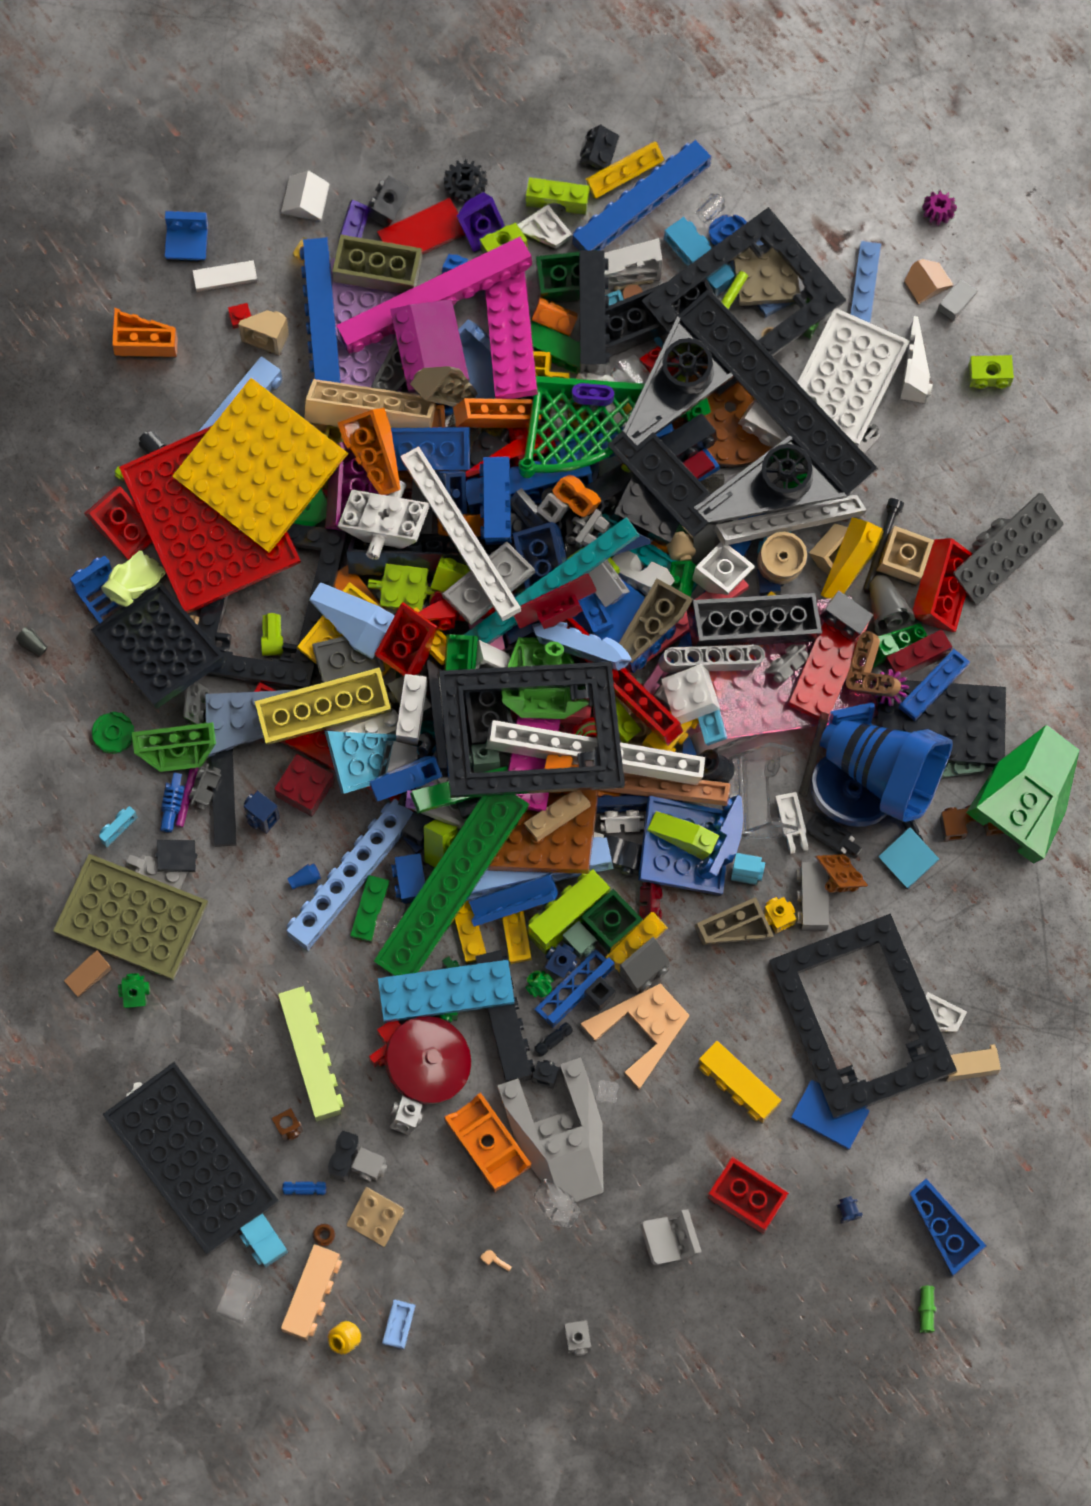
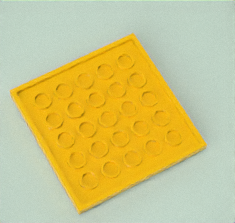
(260, 465)

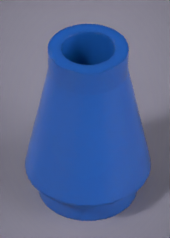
(305, 876)

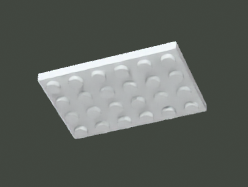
(852, 371)

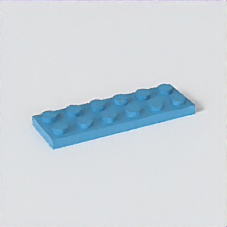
(446, 991)

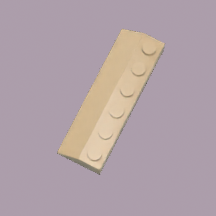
(335, 402)

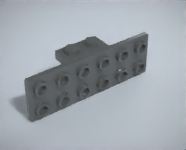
(1006, 547)

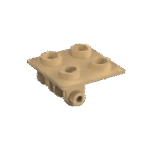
(375, 1216)

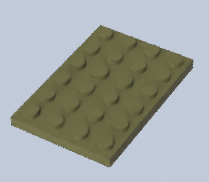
(131, 917)

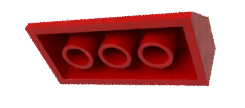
(939, 592)

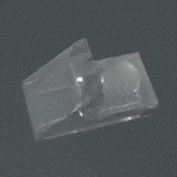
(388, 919)

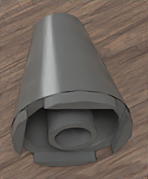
(888, 606)

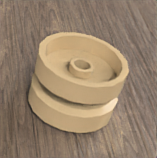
(785, 546)

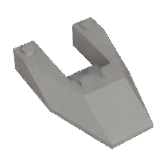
(563, 1146)

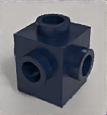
(552, 959)

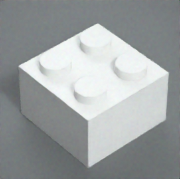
(690, 693)

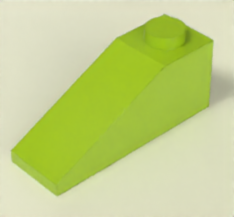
(683, 834)

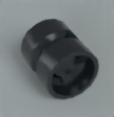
(717, 767)

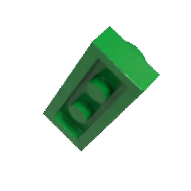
(369, 908)

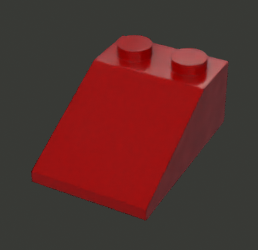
(120, 522)
(407, 641)

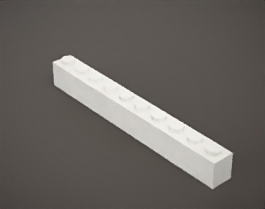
(635, 759)

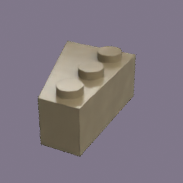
(737, 924)

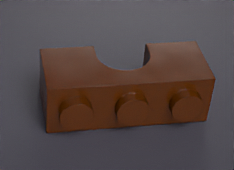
(954, 823)

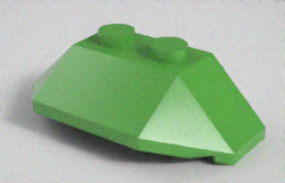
(175, 746)

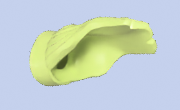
(132, 579)

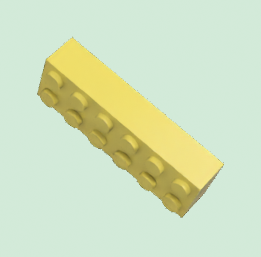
(323, 706)

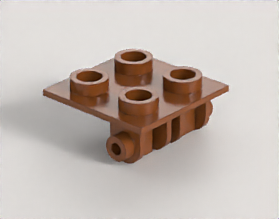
(842, 873)

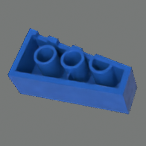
(497, 504)
(950, 1233)

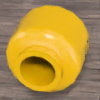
(344, 1337)

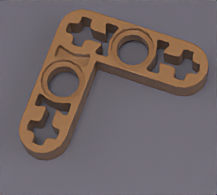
(864, 672)

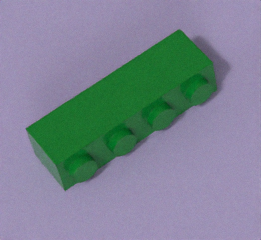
(563, 349)

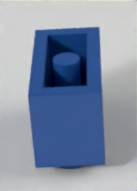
(410, 877)

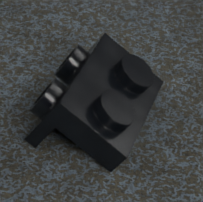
(599, 147)

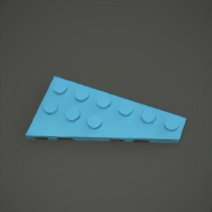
(358, 757)

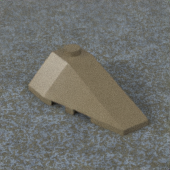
(443, 385)
(656, 615)

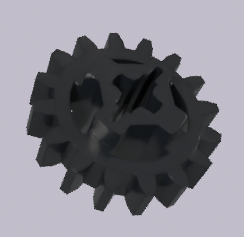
(465, 180)

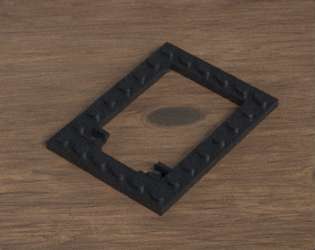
(773, 234)
(286, 670)
(599, 691)
(857, 1094)

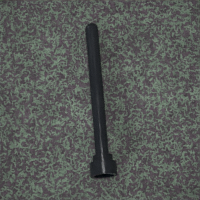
(894, 507)

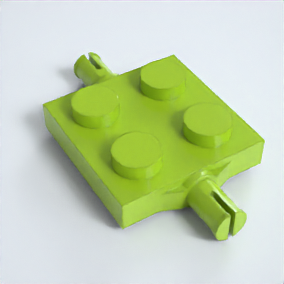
(403, 585)

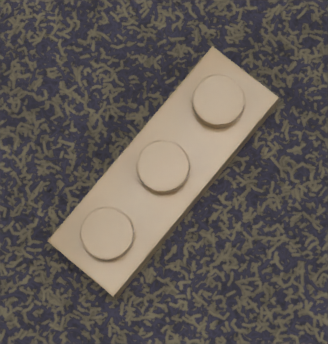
(557, 814)

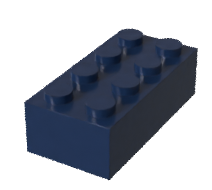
(541, 548)

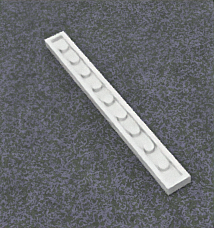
(461, 534)

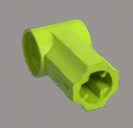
(272, 640)

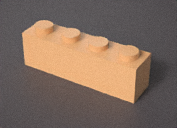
(311, 1292)

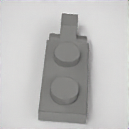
(148, 867)

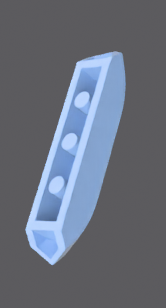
(584, 646)

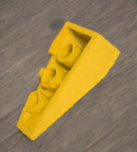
(854, 553)

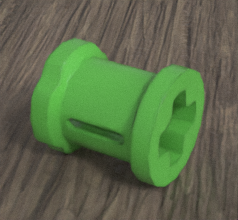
(553, 651)

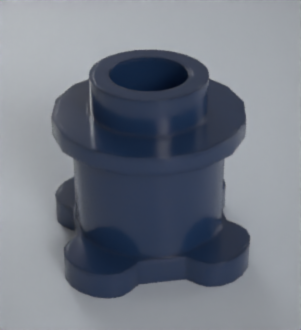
(849, 1209)

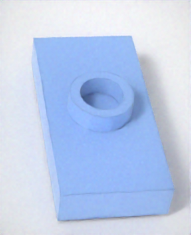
(398, 1324)

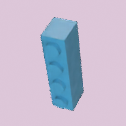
(690, 246)

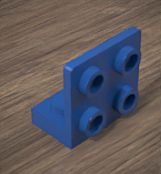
(186, 235)

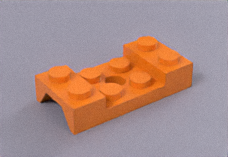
(498, 1162)

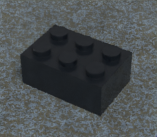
(644, 513)
(480, 711)

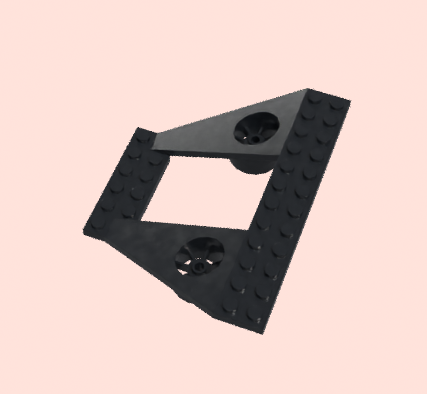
(714, 334)

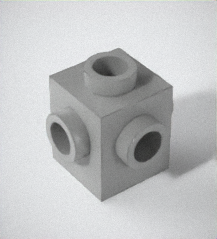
(405, 1115)

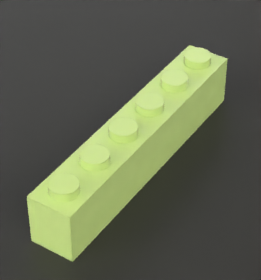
(309, 1053)

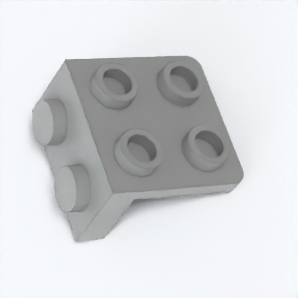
(670, 1238)

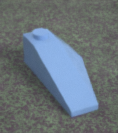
(355, 618)

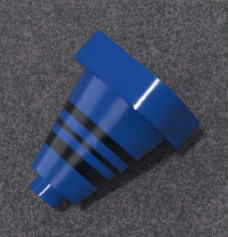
(890, 763)

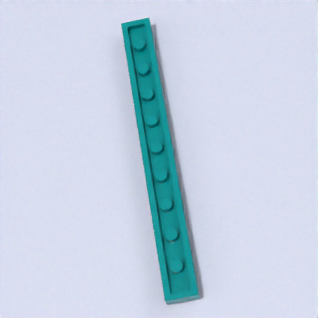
(574, 567)

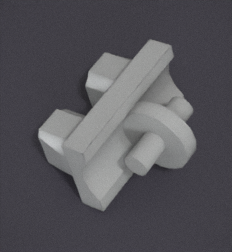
(595, 522)

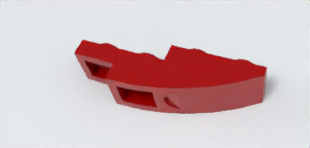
(444, 615)

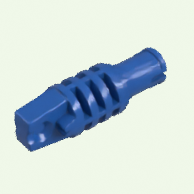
(171, 803)

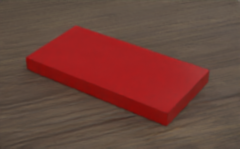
(425, 229)

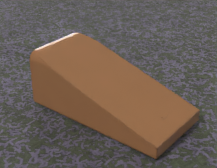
(88, 973)

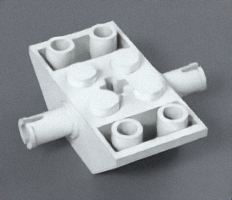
(383, 519)

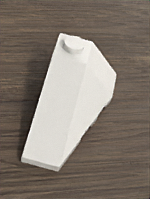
(916, 373)

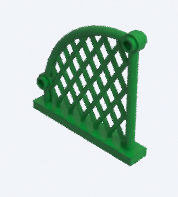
(562, 388)

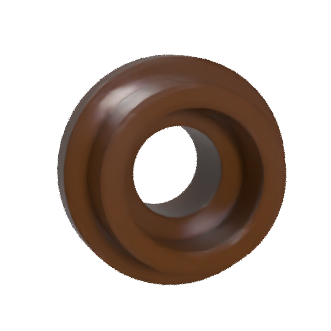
(324, 1228)

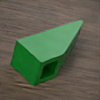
(896, 641)

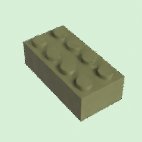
(376, 264)

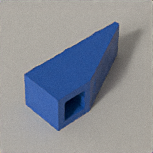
(406, 778)

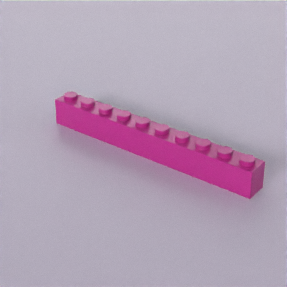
(454, 284)

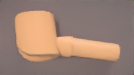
(489, 1256)

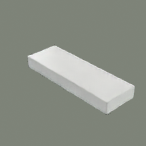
(225, 276)

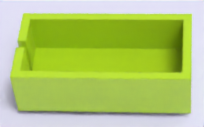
(561, 915)

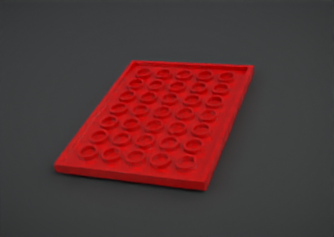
(195, 543)

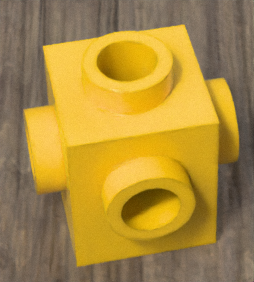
(785, 917)

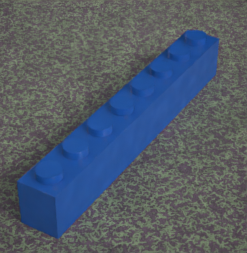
(643, 198)
(320, 310)

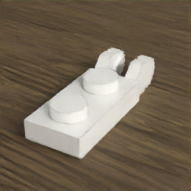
(791, 814)

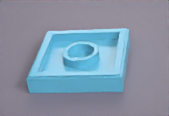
(909, 858)

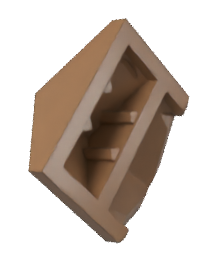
(926, 280)

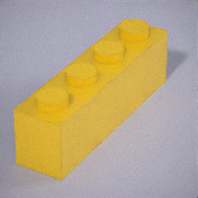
(739, 1082)

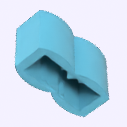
(747, 869)
(263, 1240)

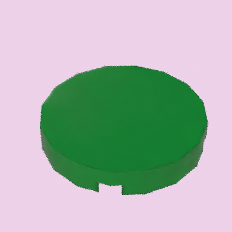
(113, 732)

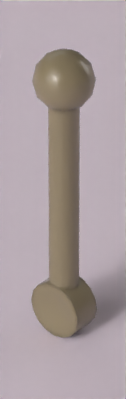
(635, 283)

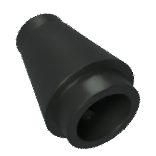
(31, 641)

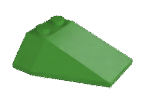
(539, 703)

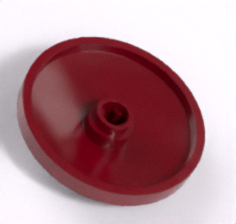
(428, 1060)

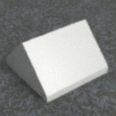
(305, 196)

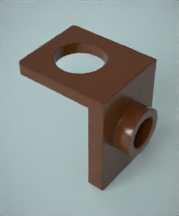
(291, 1132)

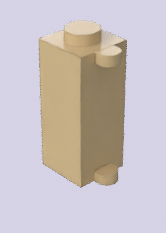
(975, 1064)

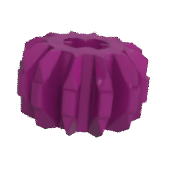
(939, 207)
(903, 687)

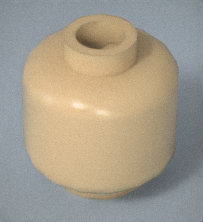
(681, 547)

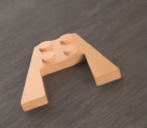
(656, 1015)

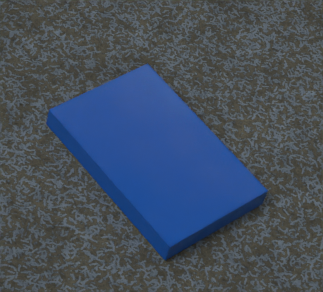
(816, 1115)

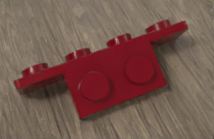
(556, 604)

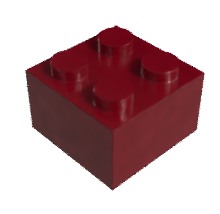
(304, 785)

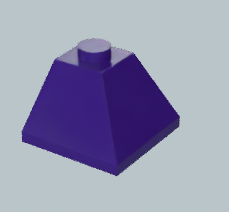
(479, 218)

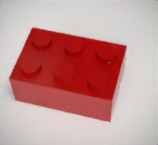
(747, 1195)

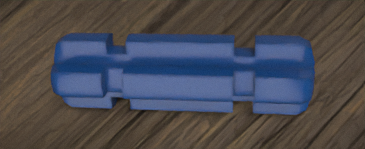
(304, 1188)

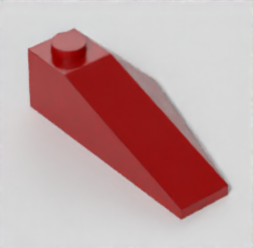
(515, 452)

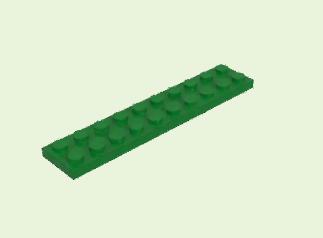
(451, 883)

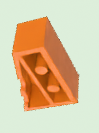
(142, 337)

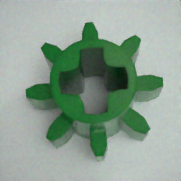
(539, 984)

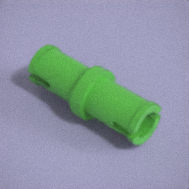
(927, 1309)

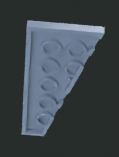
(235, 717)

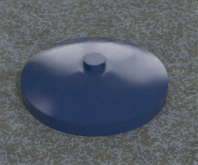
(843, 797)

